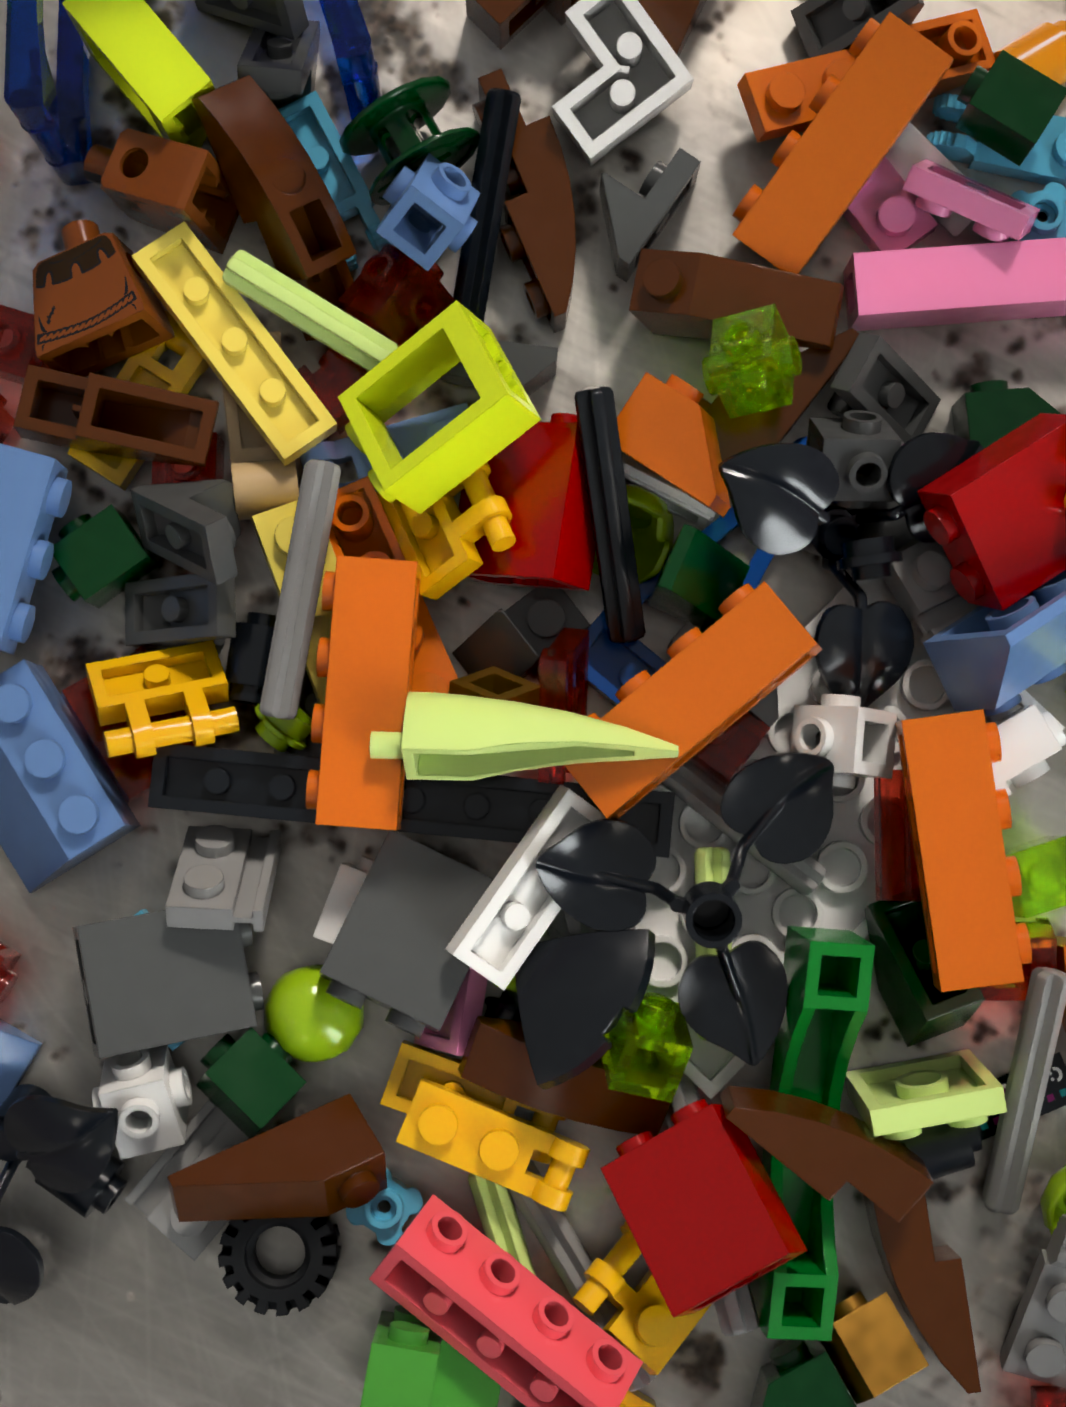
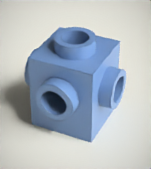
(429, 211)

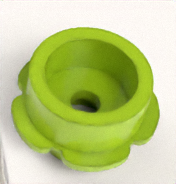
(284, 733)

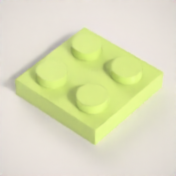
(924, 1093)

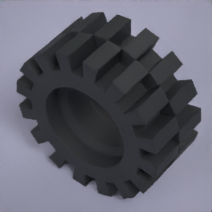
(275, 1290)

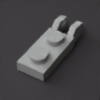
(1038, 1331)

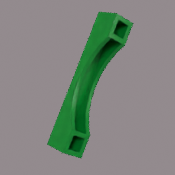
(812, 1051)

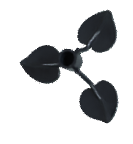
(784, 507)
(606, 870)
(65, 1152)

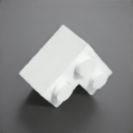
(633, 79)

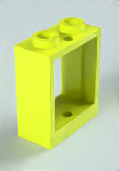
(144, 64)
(466, 441)

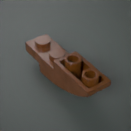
(278, 188)
(543, 216)

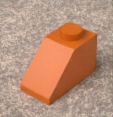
(674, 439)

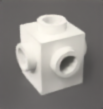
(850, 736)
(149, 1100)

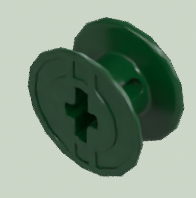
(397, 120)

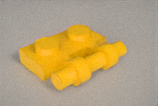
(445, 538)
(158, 684)
(642, 1318)

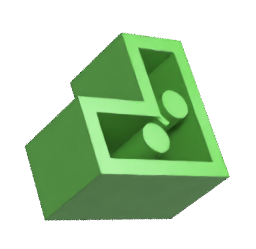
(420, 1369)

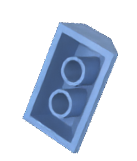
(30, 498)
(1000, 653)
(53, 786)

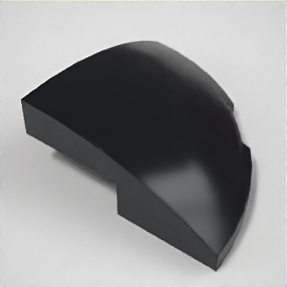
(576, 993)

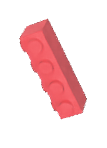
(502, 1315)

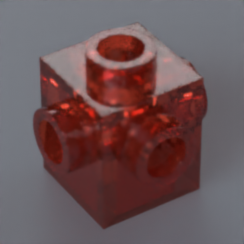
(396, 295)

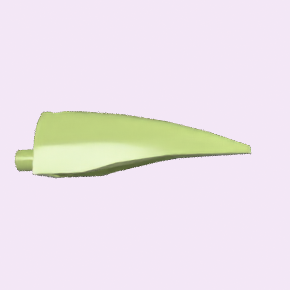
(489, 737)

